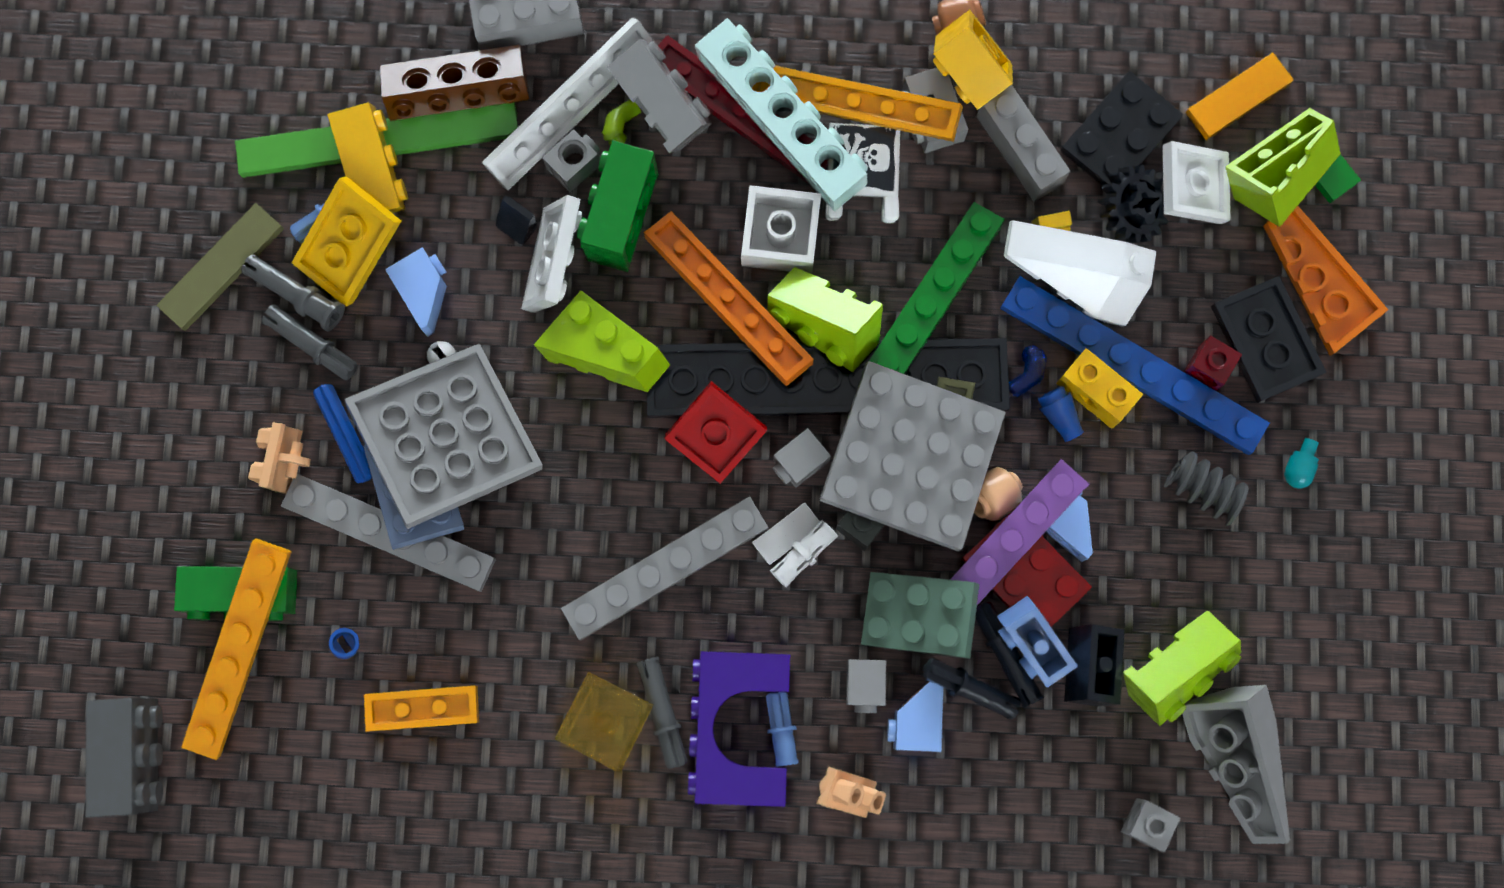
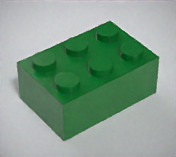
(618, 205)

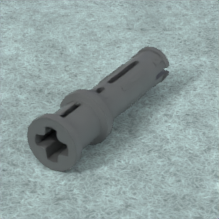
(305, 299)

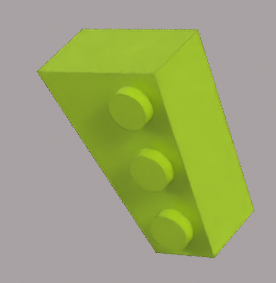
(826, 318)
(601, 344)

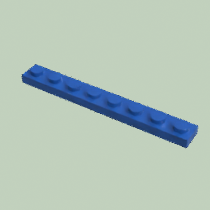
(1136, 365)

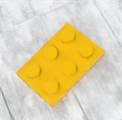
(346, 241)

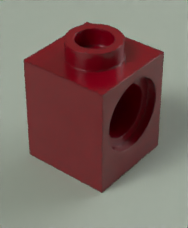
(1212, 363)

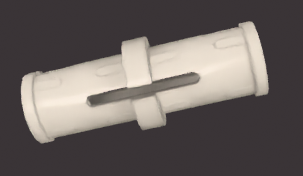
(804, 553)

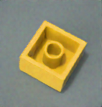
(972, 60)

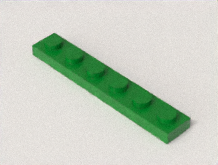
(938, 289)

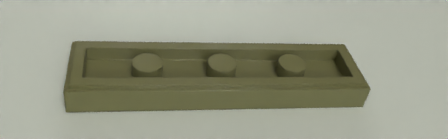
(219, 267)

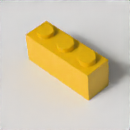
(366, 155)

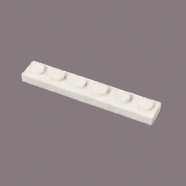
(562, 109)

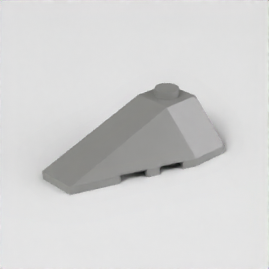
(1242, 747)

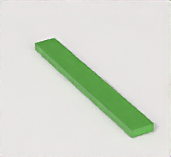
(410, 135)

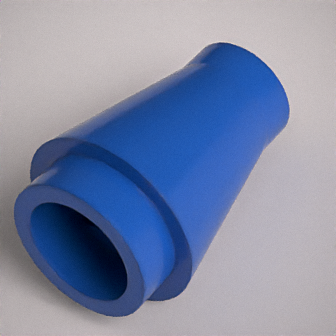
(1061, 413)

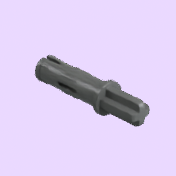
(320, 350)
(662, 713)

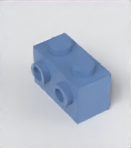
(1037, 641)

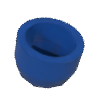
(351, 640)

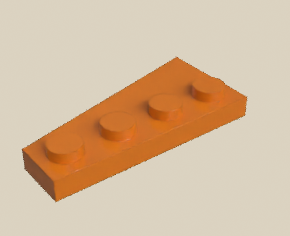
(1326, 283)

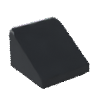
(515, 220)

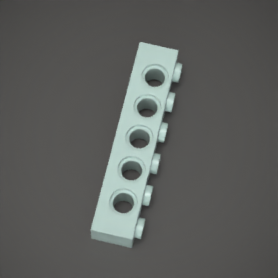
(729, 42)

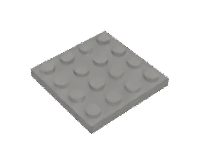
(443, 435)
(913, 456)

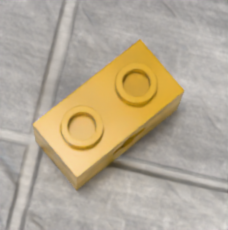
(1099, 388)

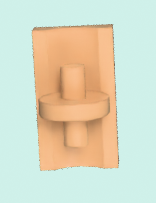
(281, 457)
(850, 793)

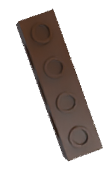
(454, 82)

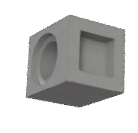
(567, 174)
(800, 459)
(866, 685)
(1150, 824)

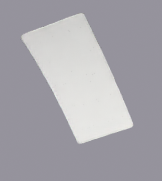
(781, 536)

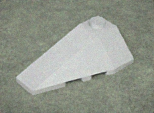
(1092, 271)

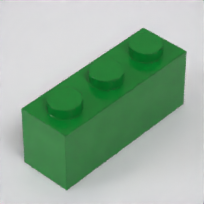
(212, 589)

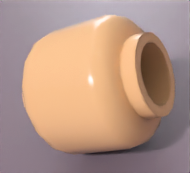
(998, 494)

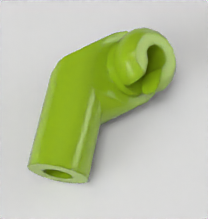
(616, 120)

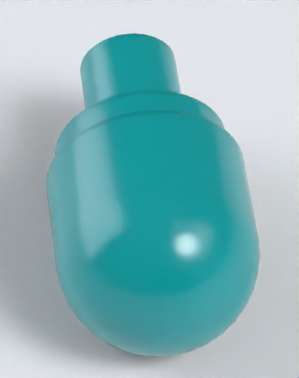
(1302, 465)

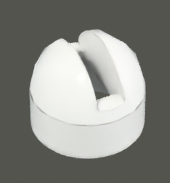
(444, 346)

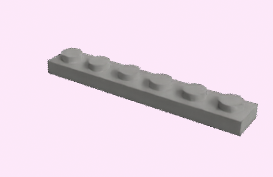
(368, 525)
(664, 568)

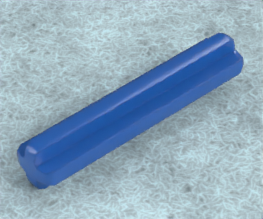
(343, 432)

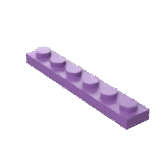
(1022, 528)

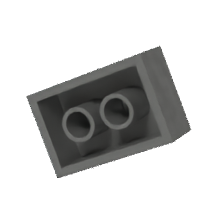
(123, 756)

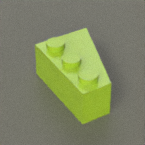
(1284, 166)
(1183, 668)

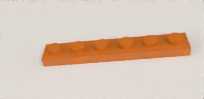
(729, 298)

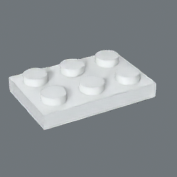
(552, 254)

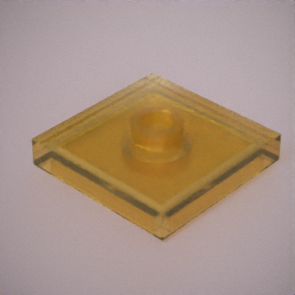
(604, 722)

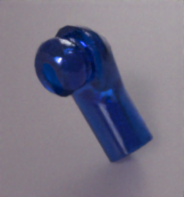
(1034, 369)

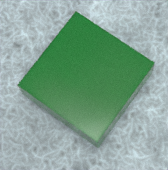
(1337, 180)

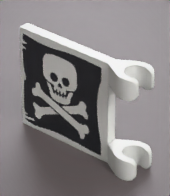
(880, 152)

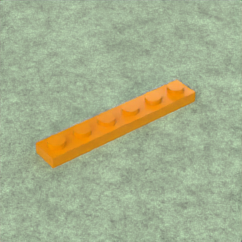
(874, 104)
(236, 649)

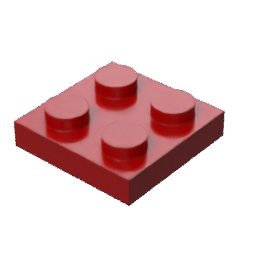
(715, 432)

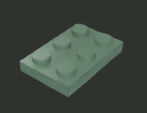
(920, 614)

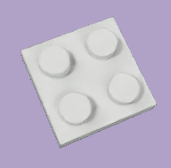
(1196, 182)

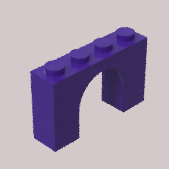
(716, 776)

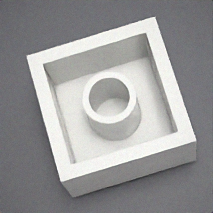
(780, 229)

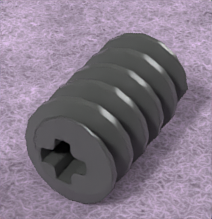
(1208, 486)

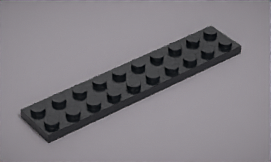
(823, 386)

